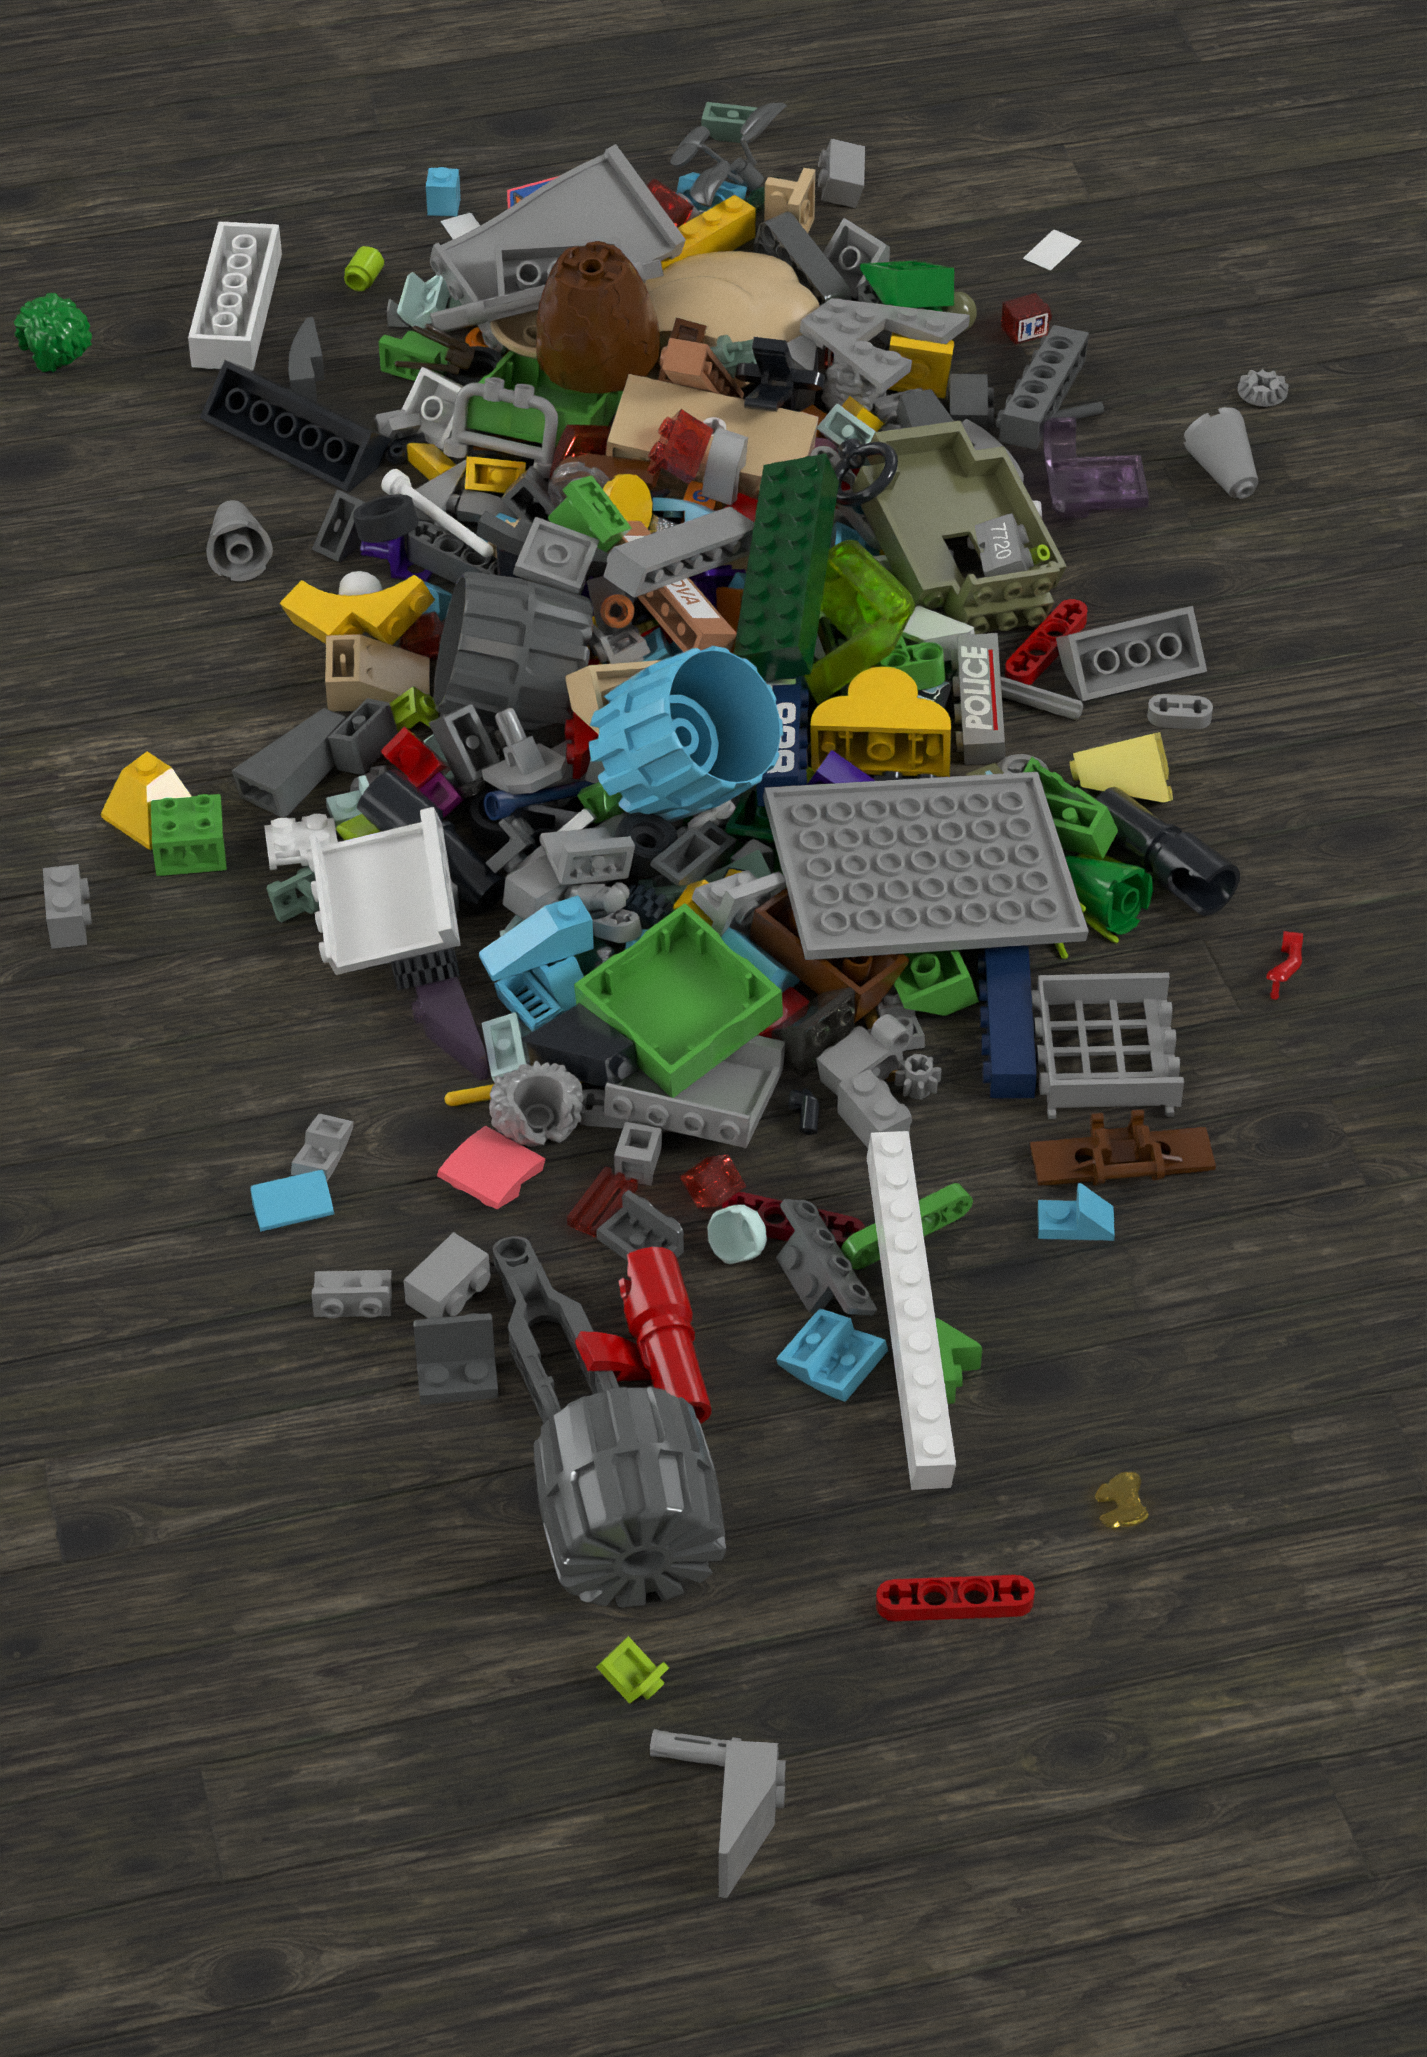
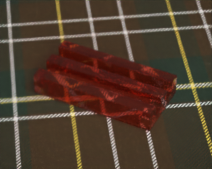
(590, 1196)

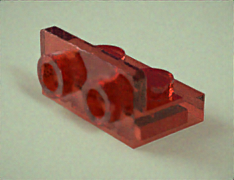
(680, 446)

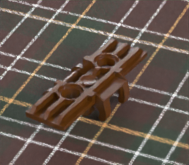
(1122, 1153)

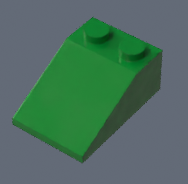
(911, 283)

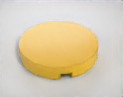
(630, 497)

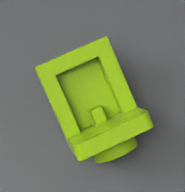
(632, 1671)

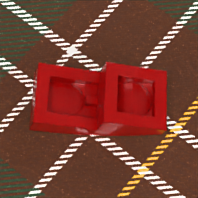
(611, 1353)

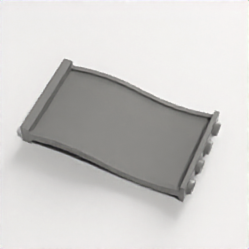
(585, 203)

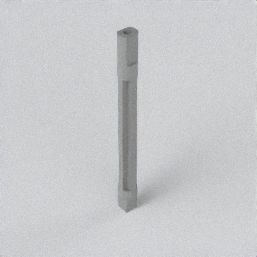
(512, 303)

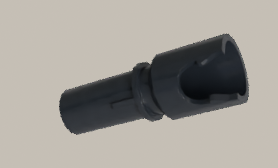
(396, 802)
(1176, 858)

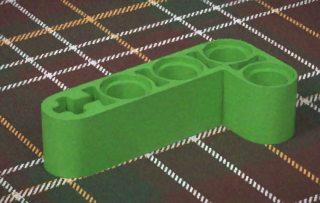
(920, 661)

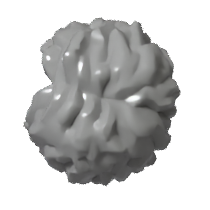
(843, 383)
(536, 1104)

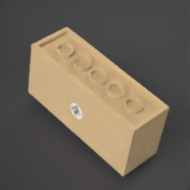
(770, 434)

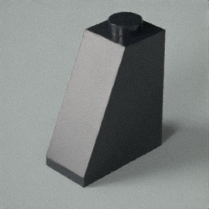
(584, 1046)

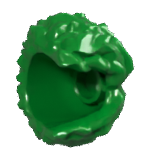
(52, 331)

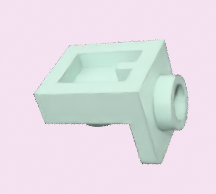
(344, 806)

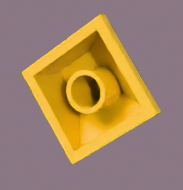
(132, 794)

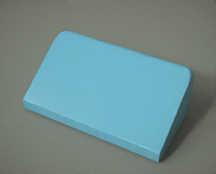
(291, 1200)

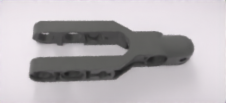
(534, 1302)

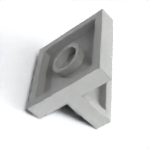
(556, 556)
(735, 898)

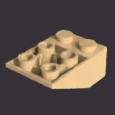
(370, 669)

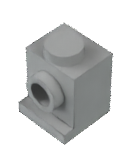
(638, 1152)

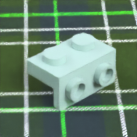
(421, 299)

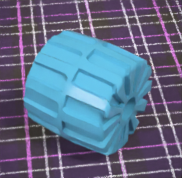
(687, 734)

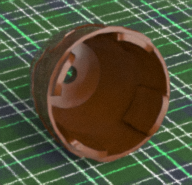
(595, 321)

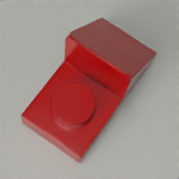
(414, 758)

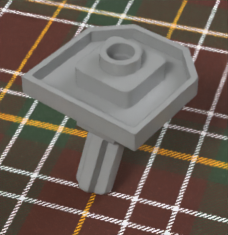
(525, 765)

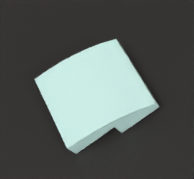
(504, 1043)

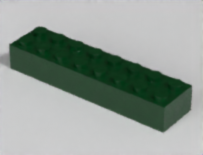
(787, 567)

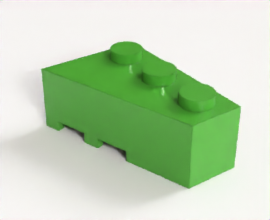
(1079, 819)

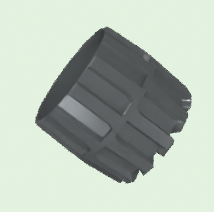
(511, 648)
(628, 1496)

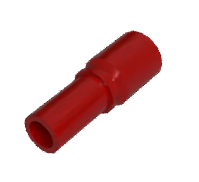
(660, 1320)

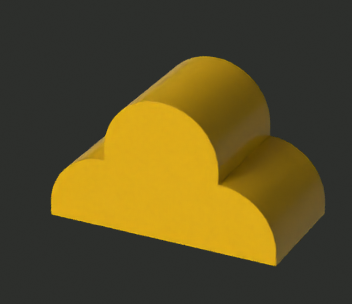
(883, 727)

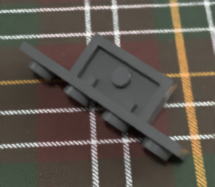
(818, 1265)

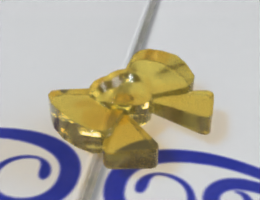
(1124, 1491)

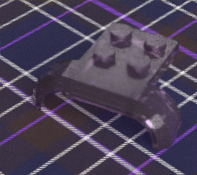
(1088, 481)

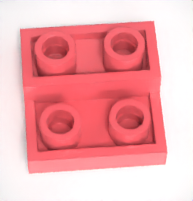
(490, 1167)

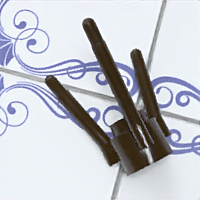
(457, 354)

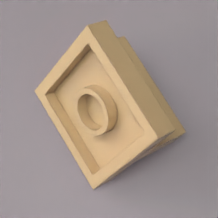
(792, 197)

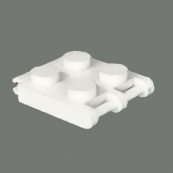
(290, 840)

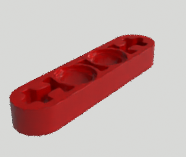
(1040, 640)
(954, 1591)

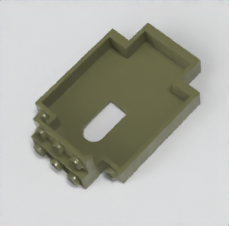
(941, 495)

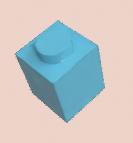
(443, 192)

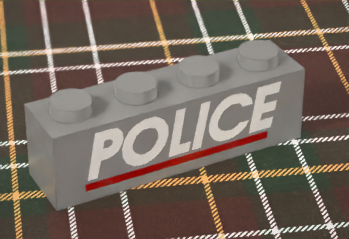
(980, 699)

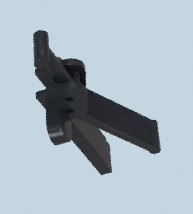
(776, 377)

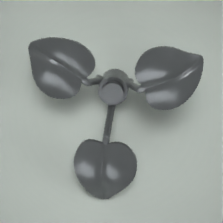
(740, 170)

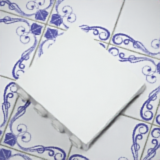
(384, 896)

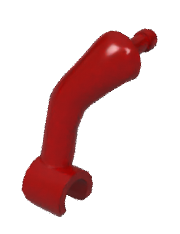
(1292, 945)

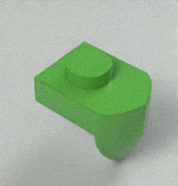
(600, 803)

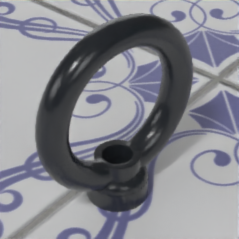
(854, 447)

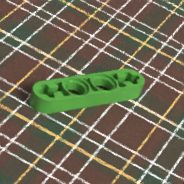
(935, 1211)

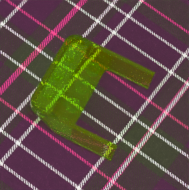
(866, 608)

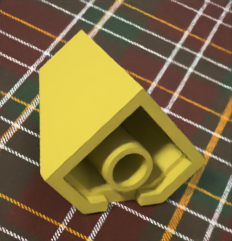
(1132, 765)

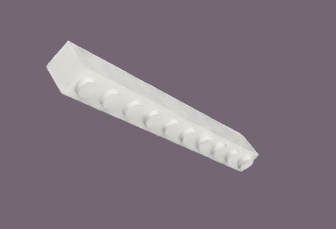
(910, 1312)

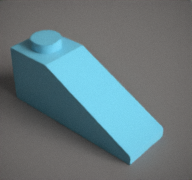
(542, 938)

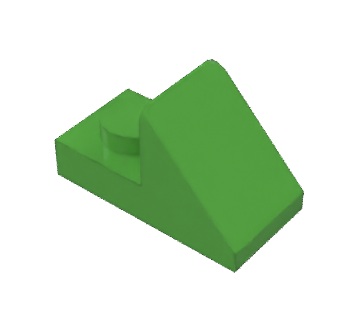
(957, 1355)

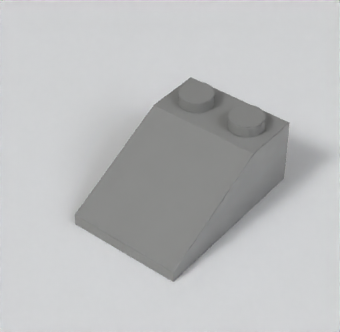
(750, 1798)

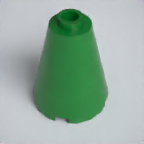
(1111, 891)

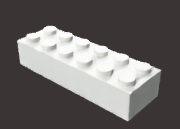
(235, 295)

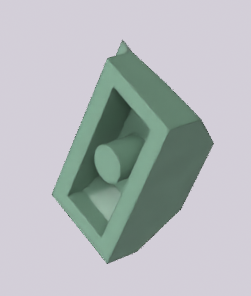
(725, 120)

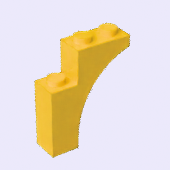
(380, 613)

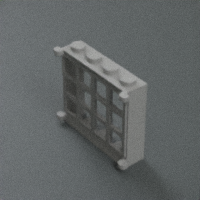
(1117, 1088)

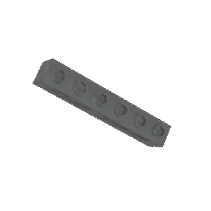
(1042, 386)

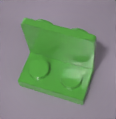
(411, 348)
(591, 513)
(187, 835)

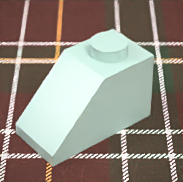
(843, 425)

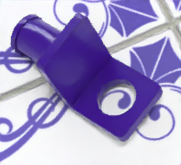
(395, 553)

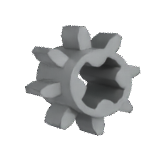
(918, 1076)

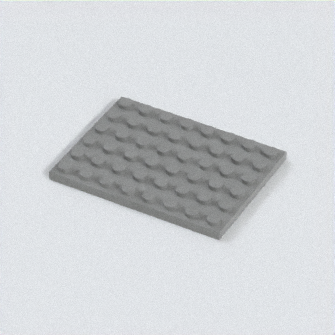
(923, 865)

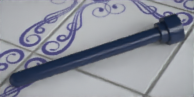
(502, 803)

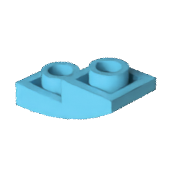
(674, 508)

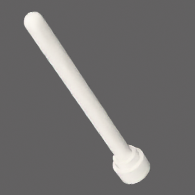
(398, 483)

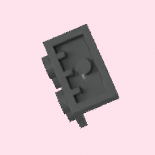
(455, 1358)

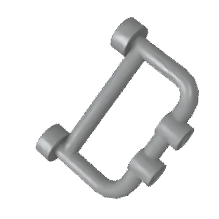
(522, 397)

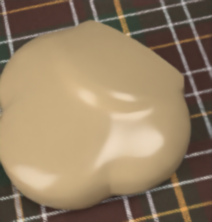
(733, 296)

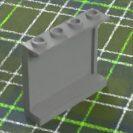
(717, 1107)

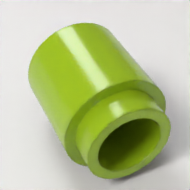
(363, 268)

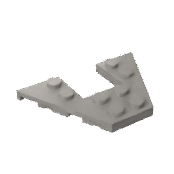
(849, 325)

